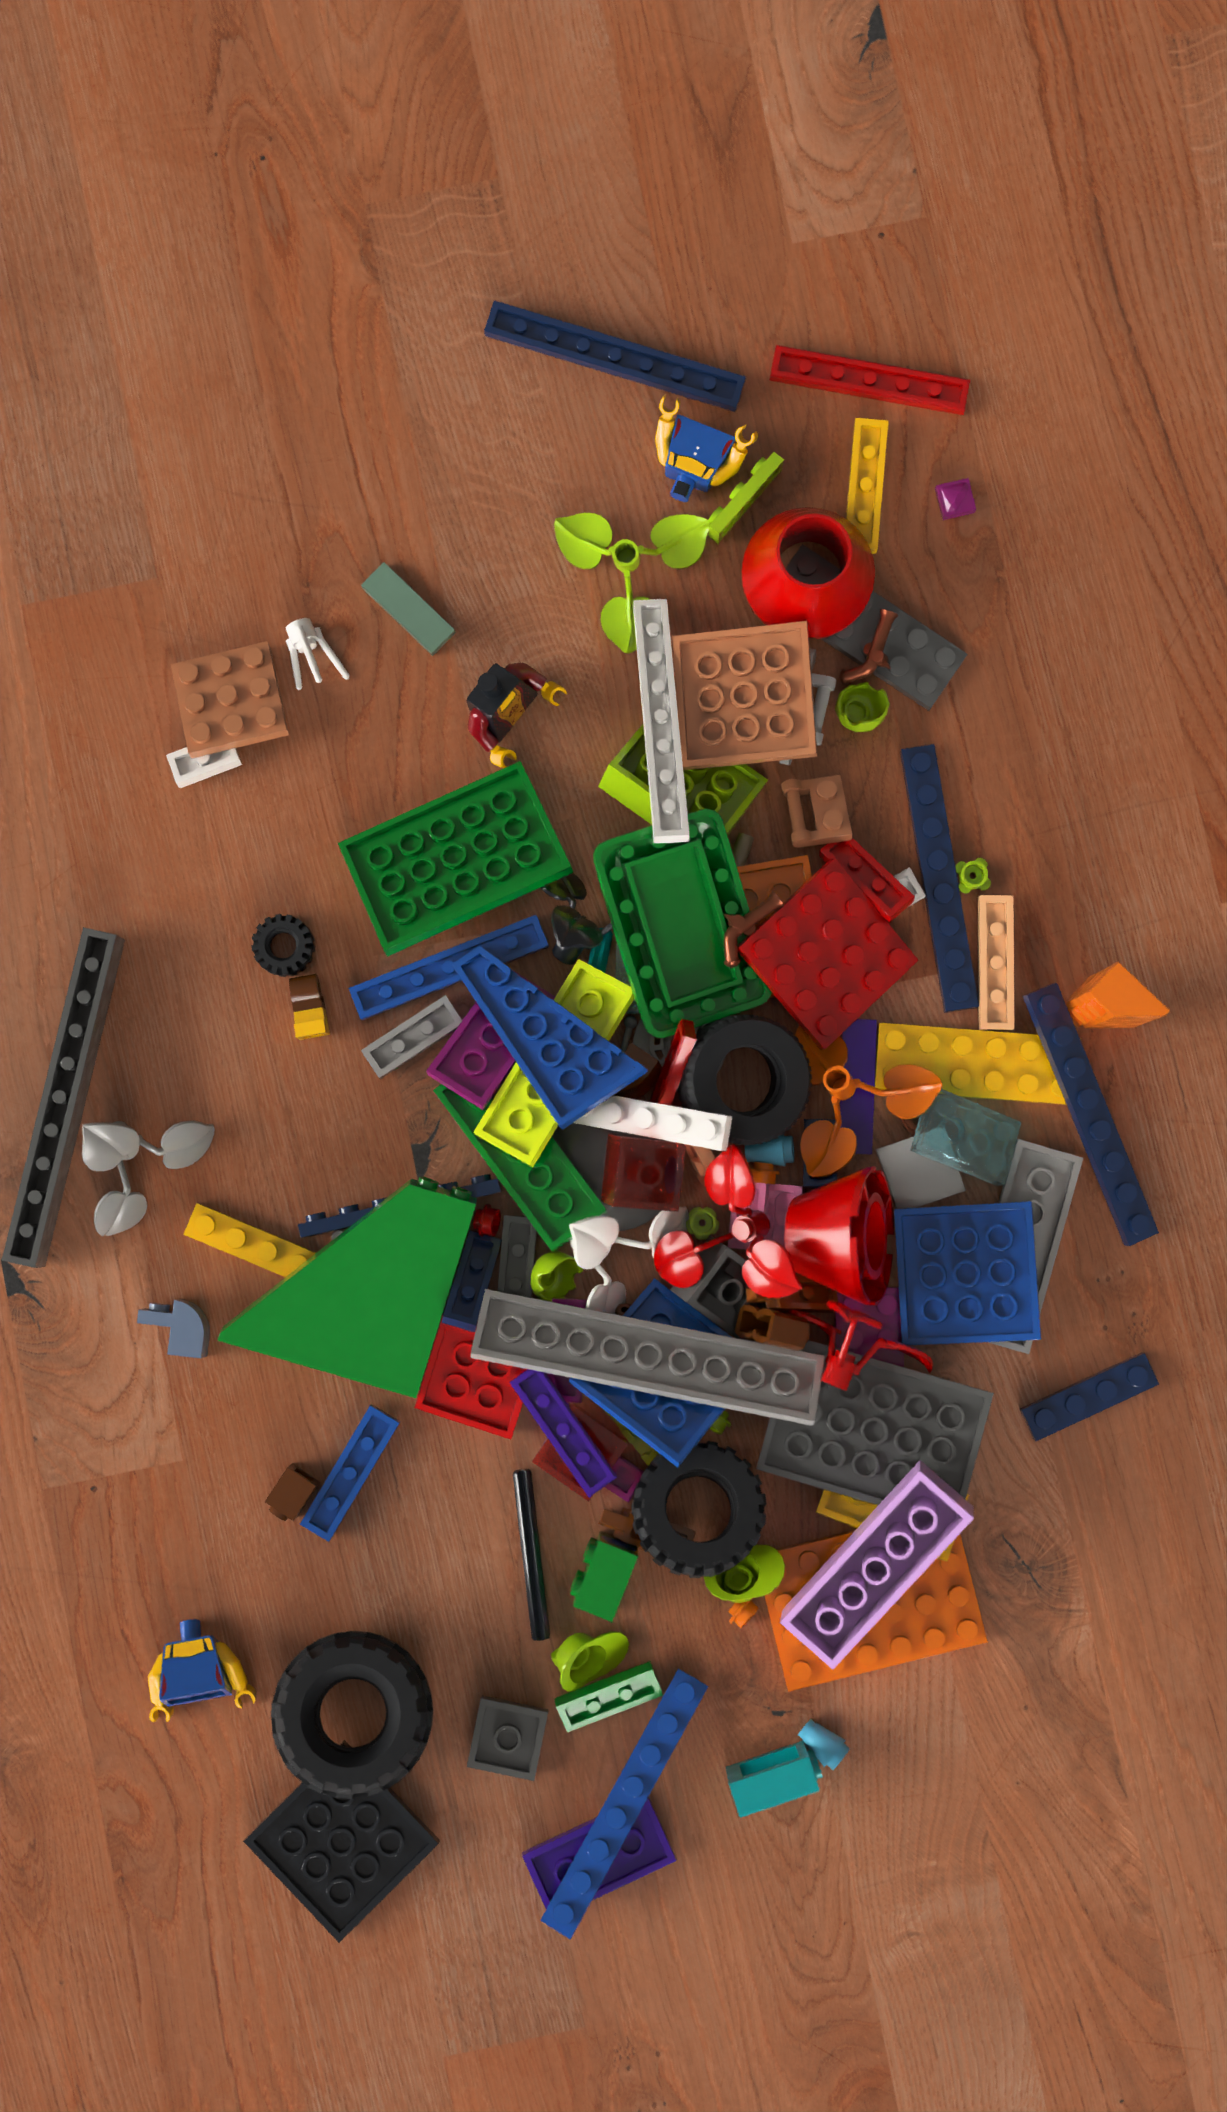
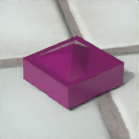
(955, 499)

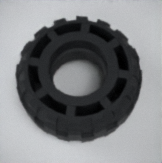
(298, 1726)

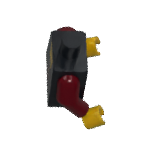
(501, 700)

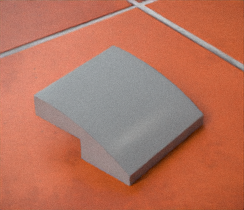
(915, 1178)

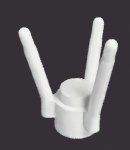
(304, 638)

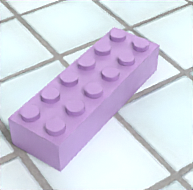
(877, 1564)

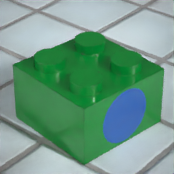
(605, 1576)

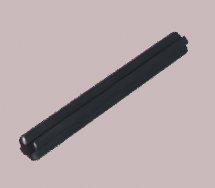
(531, 1554)

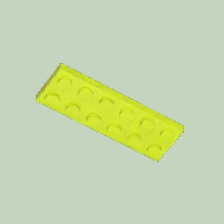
(517, 1116)

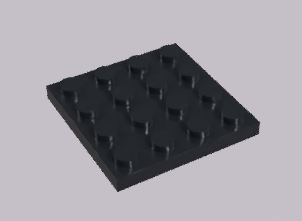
(341, 1851)

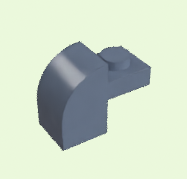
(188, 1326)

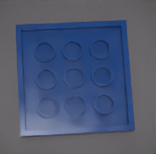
(967, 1274)
(661, 1421)

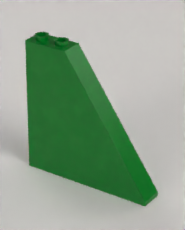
(369, 1295)

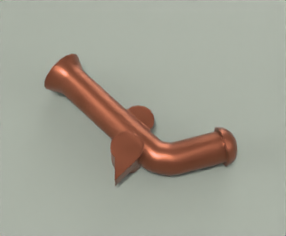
(873, 650)
(746, 925)

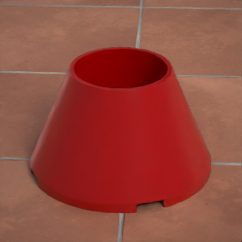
(783, 599)
(842, 1233)

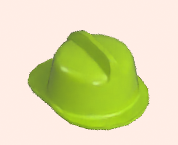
(751, 1578)
(588, 1658)

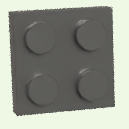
(507, 1738)

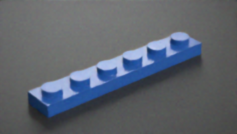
(437, 970)

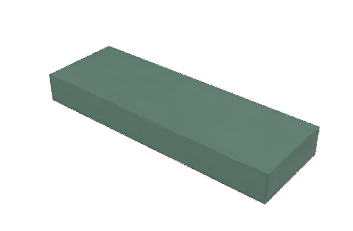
(408, 608)

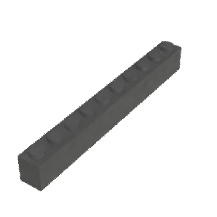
(63, 1098)

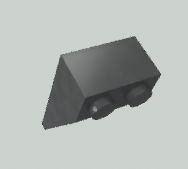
(721, 1288)

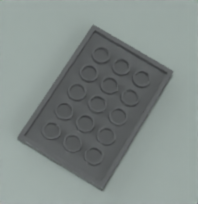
(880, 1431)

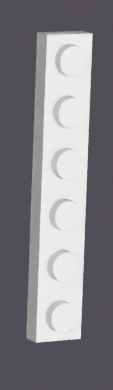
(661, 1122)

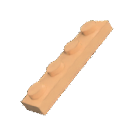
(996, 962)

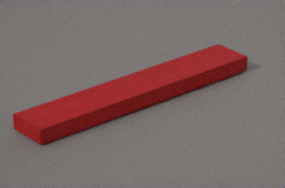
(869, 380)

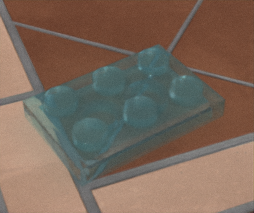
(967, 1137)

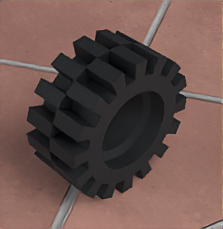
(268, 931)

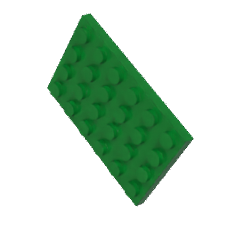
(454, 858)

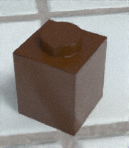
(291, 1493)

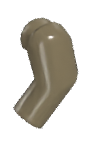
(742, 848)

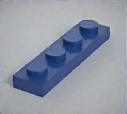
(350, 1473)

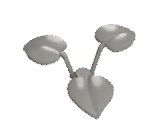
(111, 1143)

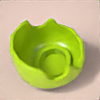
(861, 707)
(554, 1275)

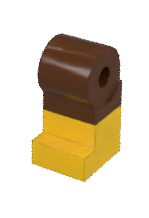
(308, 1007)

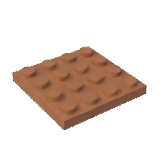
(745, 695)

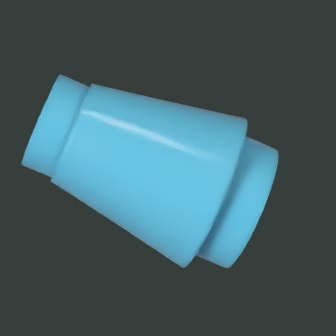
(776, 1152)
(826, 1745)

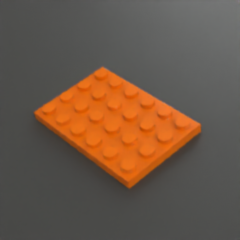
(927, 1620)

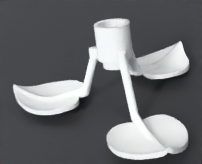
(593, 1243)

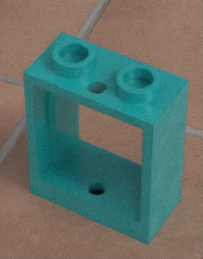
(773, 1778)

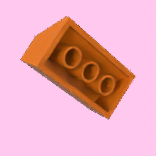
(1113, 1001)

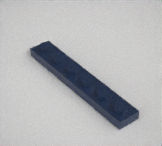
(319, 1224)

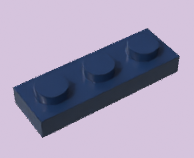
(471, 1281)

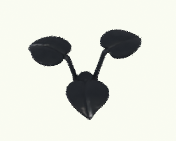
(569, 927)

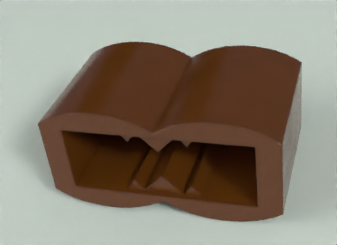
(772, 1327)

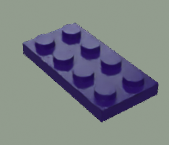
(641, 1854)

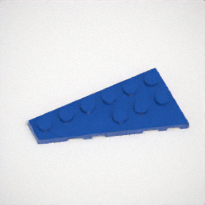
(556, 1050)

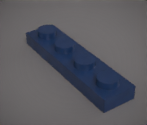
(1089, 1396)

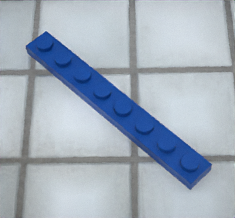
(624, 1804)

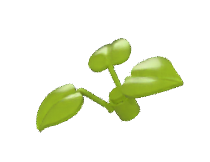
(587, 536)

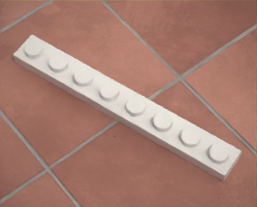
(660, 721)

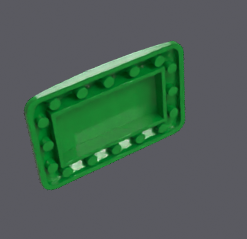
(672, 923)

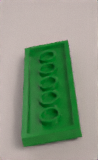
(548, 1193)

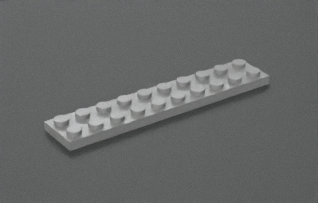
(648, 1357)

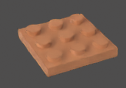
(229, 699)

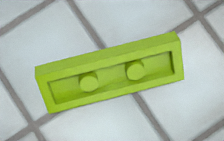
(744, 496)

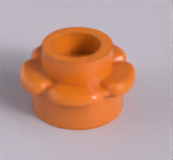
(764, 1173)
(742, 1612)

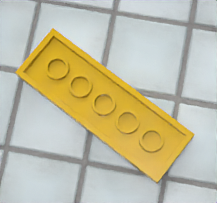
(971, 1061)

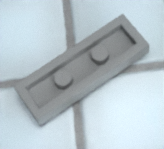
(412, 1037)

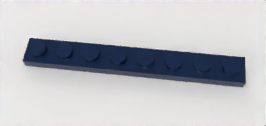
(614, 356)
(939, 878)
(1090, 1114)

